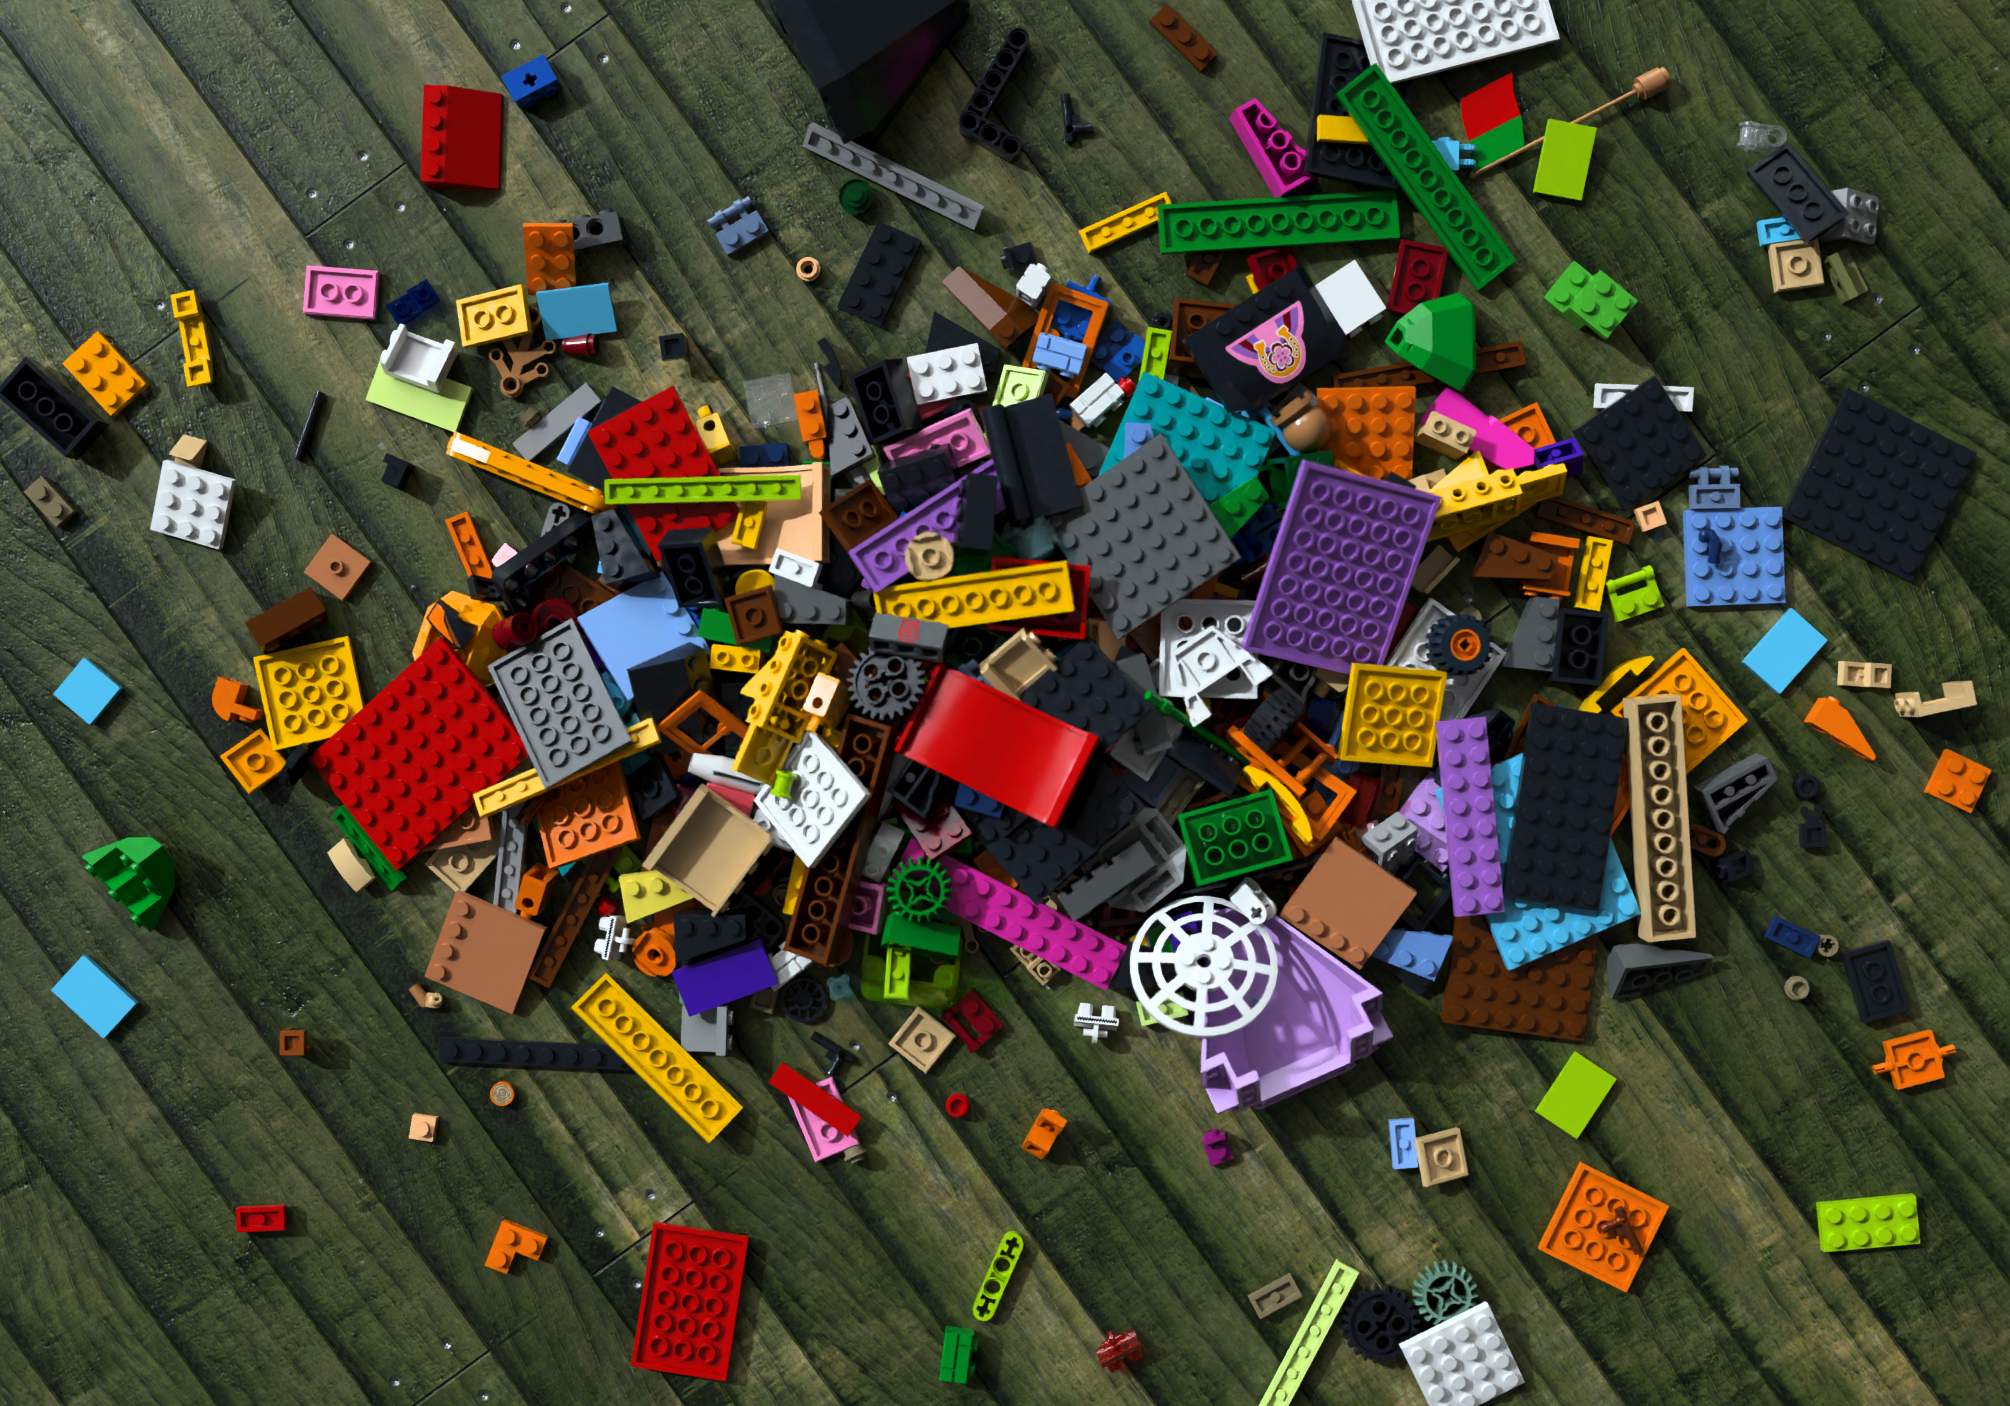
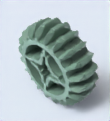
(1450, 1273)

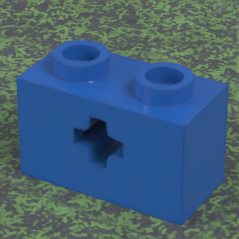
(519, 81)

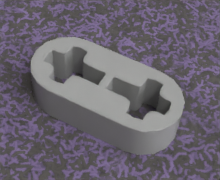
(551, 518)

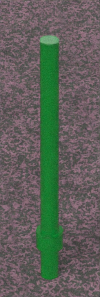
(1166, 708)

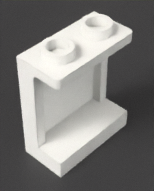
(1351, 298)
(418, 359)

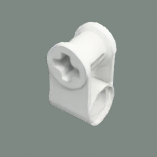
(1252, 900)

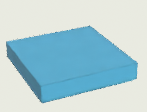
(88, 691)

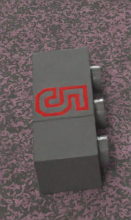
(909, 637)

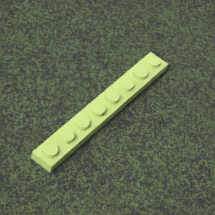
(1310, 1335)

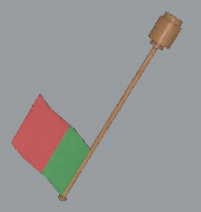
(1496, 126)

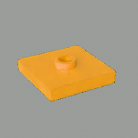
(254, 761)

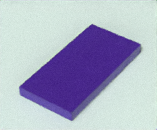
(725, 977)

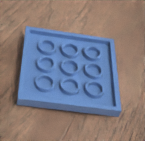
(1749, 561)

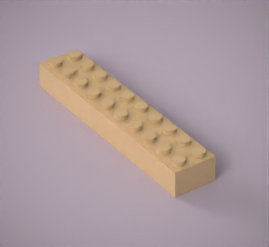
(1659, 817)

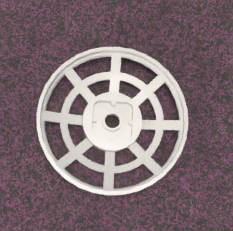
(1199, 978)

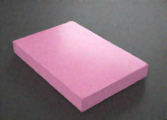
(341, 292)
(821, 1136)

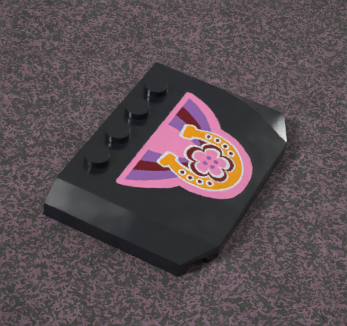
(1266, 342)

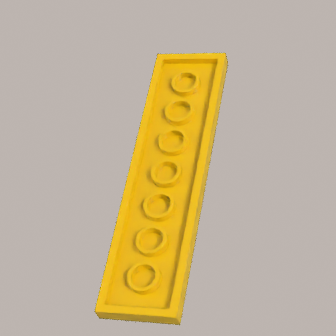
(982, 596)
(657, 1058)

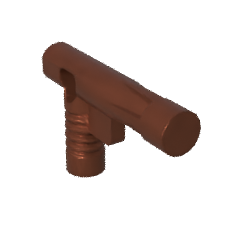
(1623, 1229)

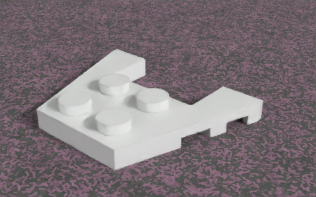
(1207, 660)

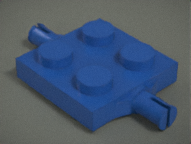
(1072, 319)

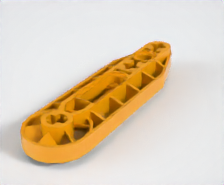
(528, 474)

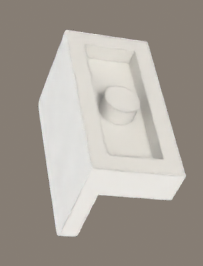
(796, 568)

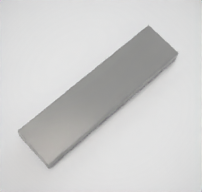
(557, 422)

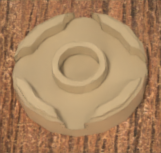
(929, 556)

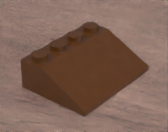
(1188, 318)

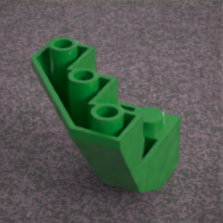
(1439, 339)
(136, 875)

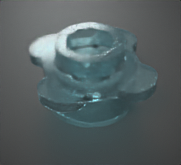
(833, 983)

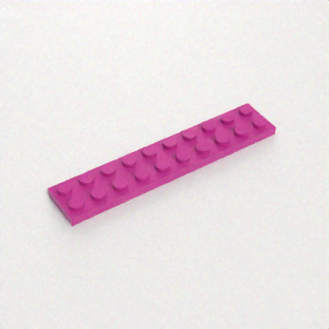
(1019, 920)

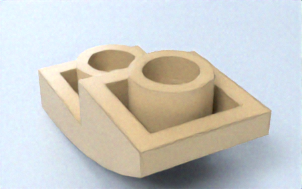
(350, 866)
(1037, 966)

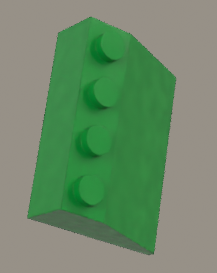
(1234, 838)

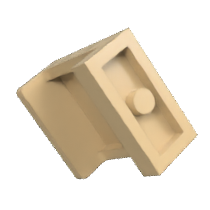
(1445, 435)
(1018, 664)
(1956, 693)

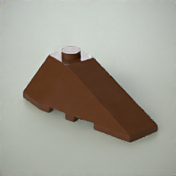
(996, 310)

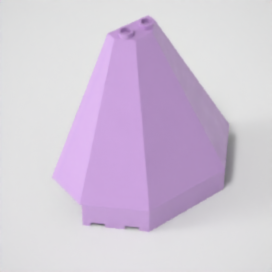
(1308, 1031)

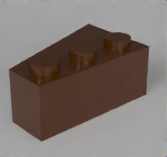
(1513, 560)
(286, 620)

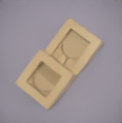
(1864, 674)

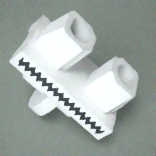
(616, 937)
(1106, 1022)

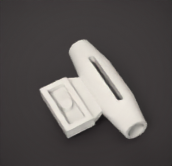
(718, 771)

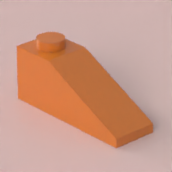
(1838, 725)

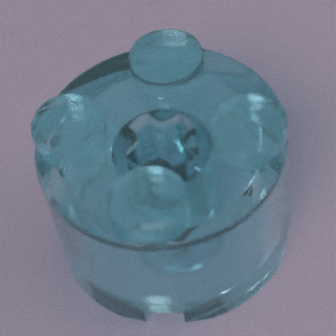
(1035, 541)

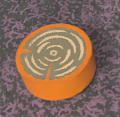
(502, 1093)

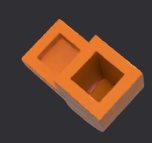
(229, 698)
(1043, 1133)

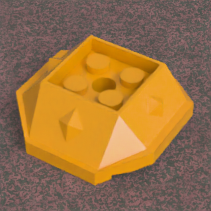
(481, 648)

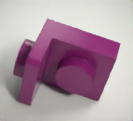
(1216, 1146)

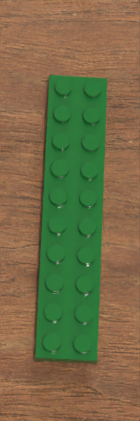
(1425, 176)
(1278, 222)

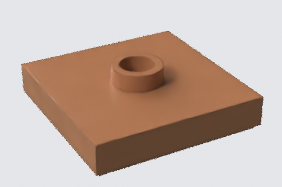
(338, 567)

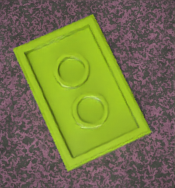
(1564, 160)
(1575, 1095)

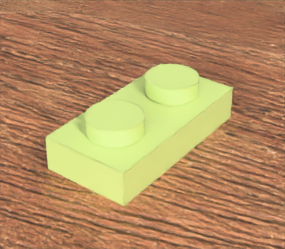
(1167, 1007)

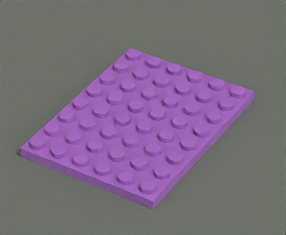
(1340, 569)

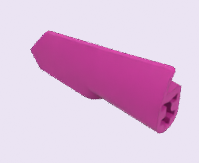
(1492, 437)

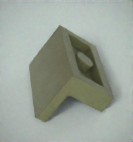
(1844, 275)

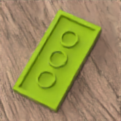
(1868, 1222)

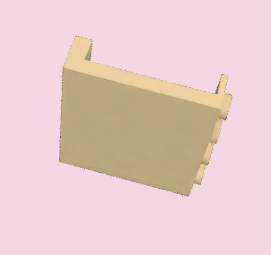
(710, 849)

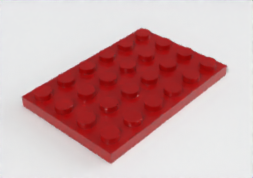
(661, 442)
(690, 1301)

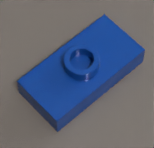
(1125, 359)

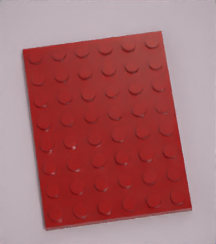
(420, 753)

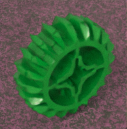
(937, 901)

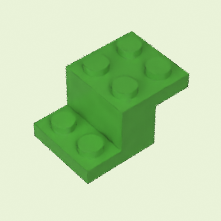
(1589, 300)

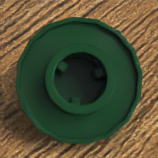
(856, 197)

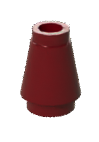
(582, 345)

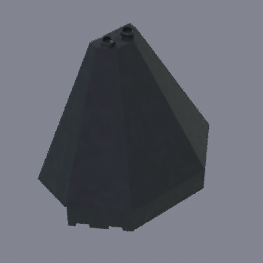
(868, 53)

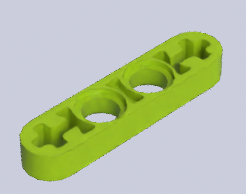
(995, 1274)

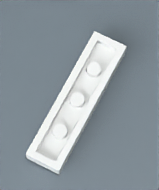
(1608, 393)

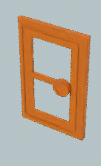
(1046, 315)
(727, 723)
(1344, 792)

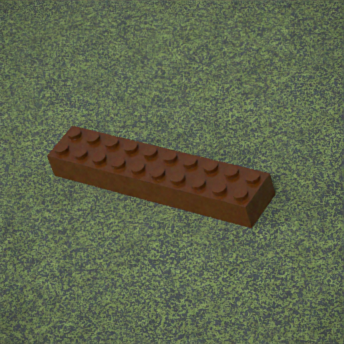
(832, 885)

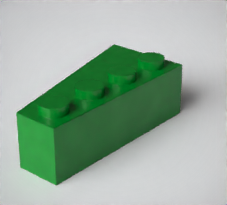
(1239, 505)

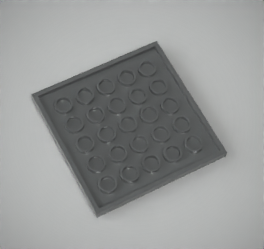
(1144, 536)

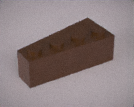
(841, 672)

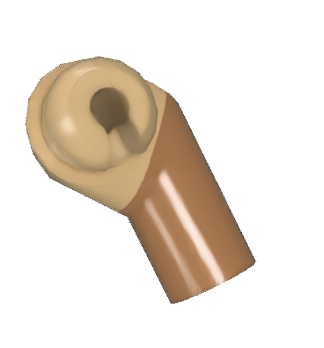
(425, 999)

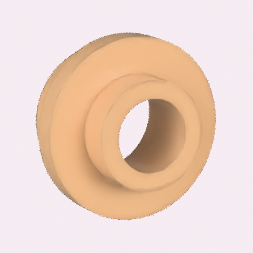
(803, 263)

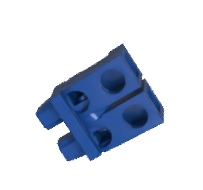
(1252, 540)

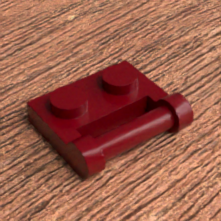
(978, 1015)

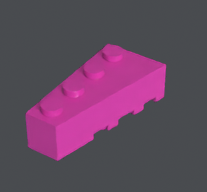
(1271, 149)

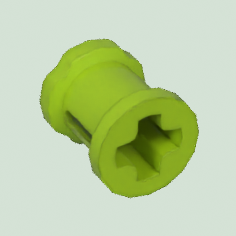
(783, 784)

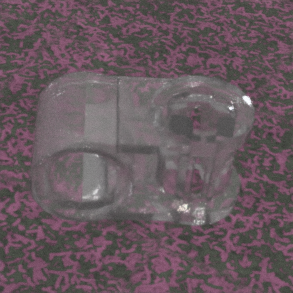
(1755, 137)

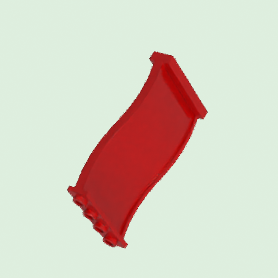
(996, 745)

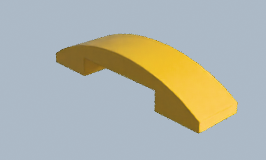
(195, 338)
(1632, 667)
(1261, 779)

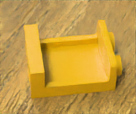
(737, 659)

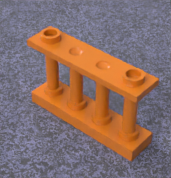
(1277, 768)

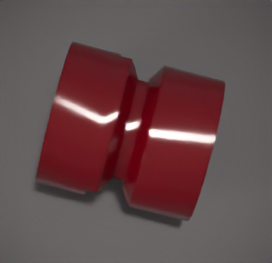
(515, 631)

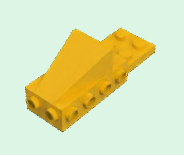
(1472, 489)
(779, 703)

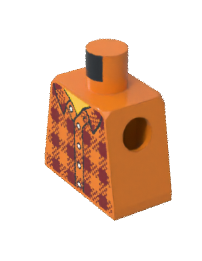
(535, 890)

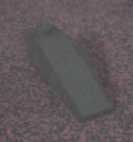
(1644, 966)

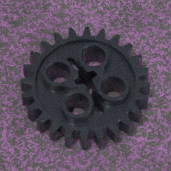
(889, 703)
(1363, 1310)

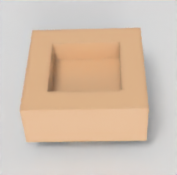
(1650, 516)
(423, 1127)

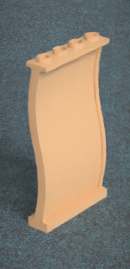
(787, 523)

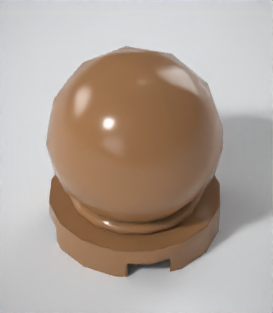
(1304, 425)

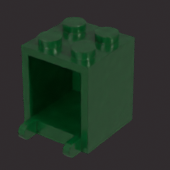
(1284, 472)

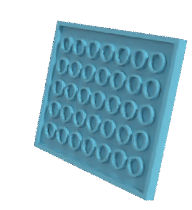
(1538, 928)

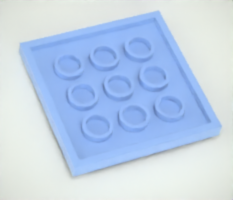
(638, 628)

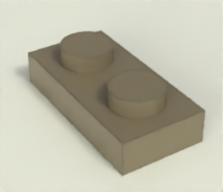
(50, 501)
(1275, 1295)

